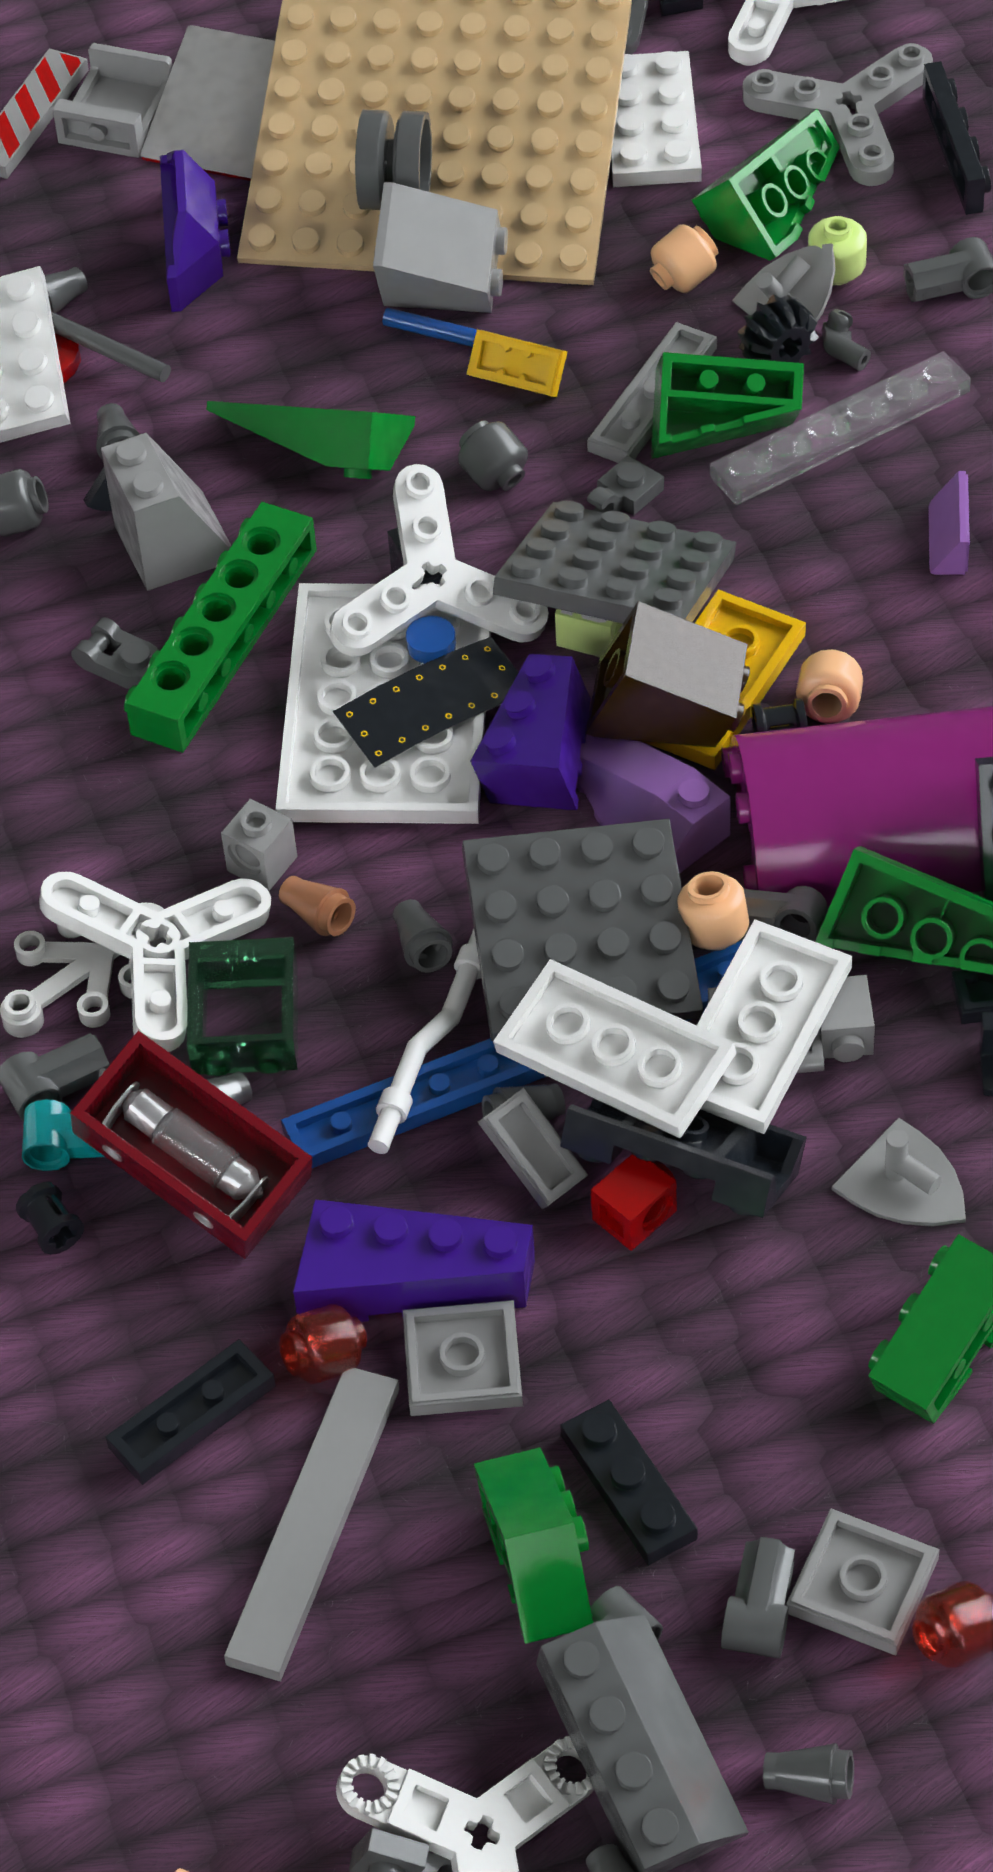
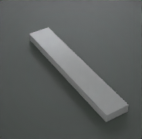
(311, 1524)

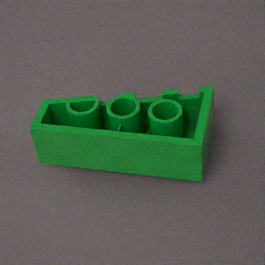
(907, 916)

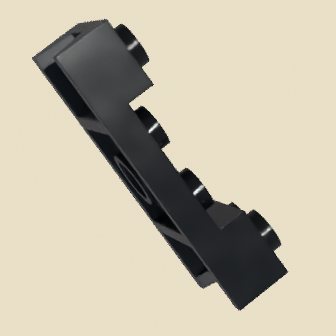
(745, 1164)

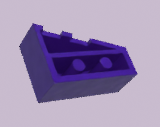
(536, 737)

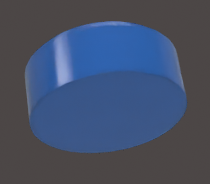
(430, 638)

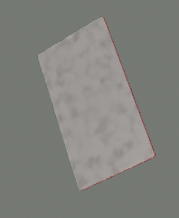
(213, 102)

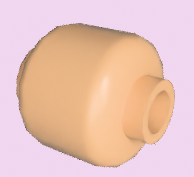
(683, 258)
(830, 686)
(714, 910)

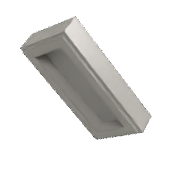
(532, 1148)

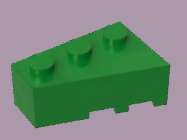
(720, 399)

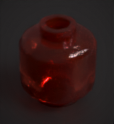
(322, 1343)
(955, 1624)

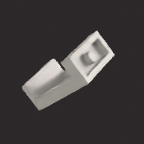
(114, 101)

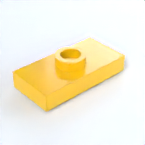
(516, 363)

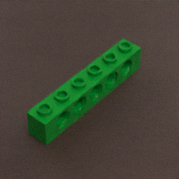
(220, 627)

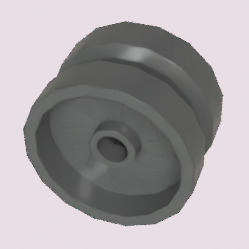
(391, 155)

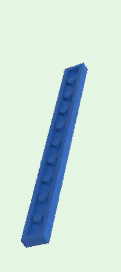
(439, 1089)

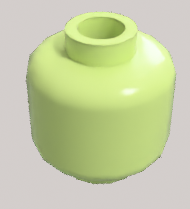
(848, 243)

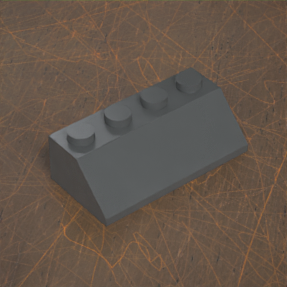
(639, 1743)

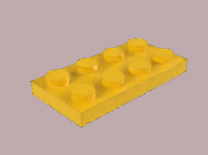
(770, 642)

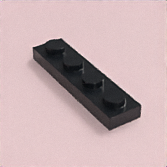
(952, 134)

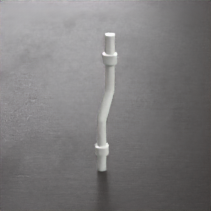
(396, 1099)

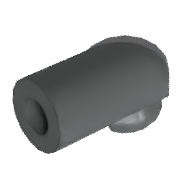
(838, 340)

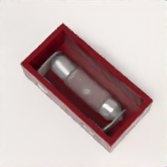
(191, 1144)

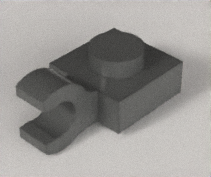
(626, 487)
(393, 1853)

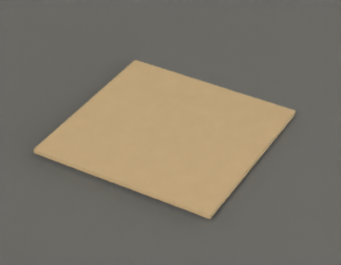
(515, 109)

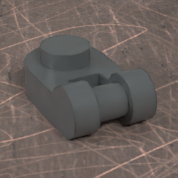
(129, 657)

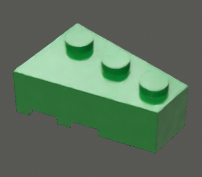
(938, 1332)
(537, 1541)

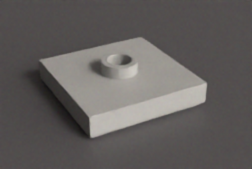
(462, 1358)
(863, 1581)

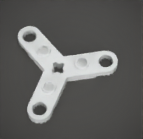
(439, 1814)

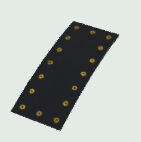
(428, 700)

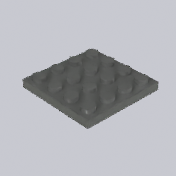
(610, 562)
(587, 901)

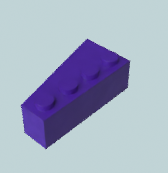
(408, 1259)

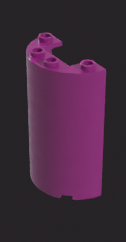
(867, 783)

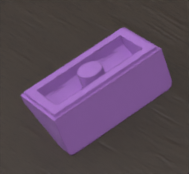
(950, 528)

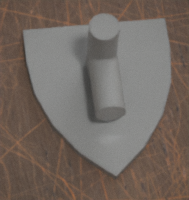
(801, 274)
(904, 1180)

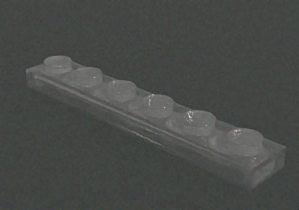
(839, 428)

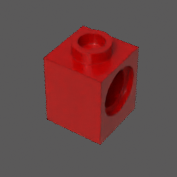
(634, 1200)

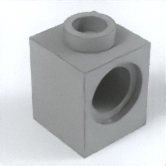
(259, 844)

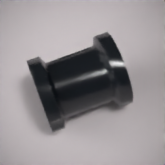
(778, 717)
(49, 1218)

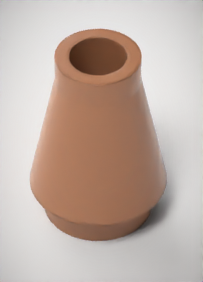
(319, 905)

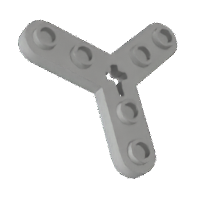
(869, 92)

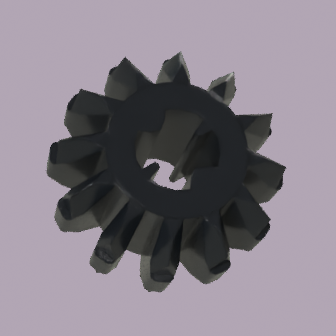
(778, 331)

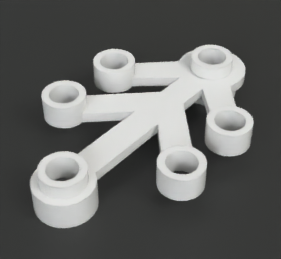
(85, 961)

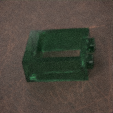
(219, 967)

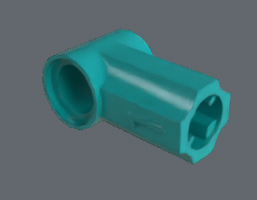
(49, 1137)

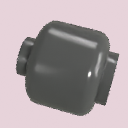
(492, 456)
(21, 502)

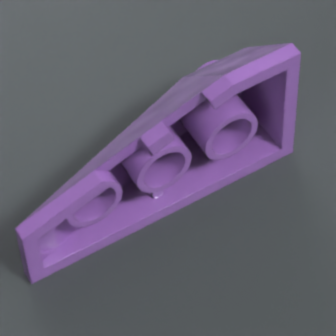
(639, 784)

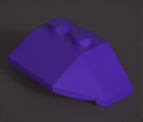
(191, 228)

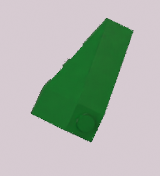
(769, 193)
(329, 436)

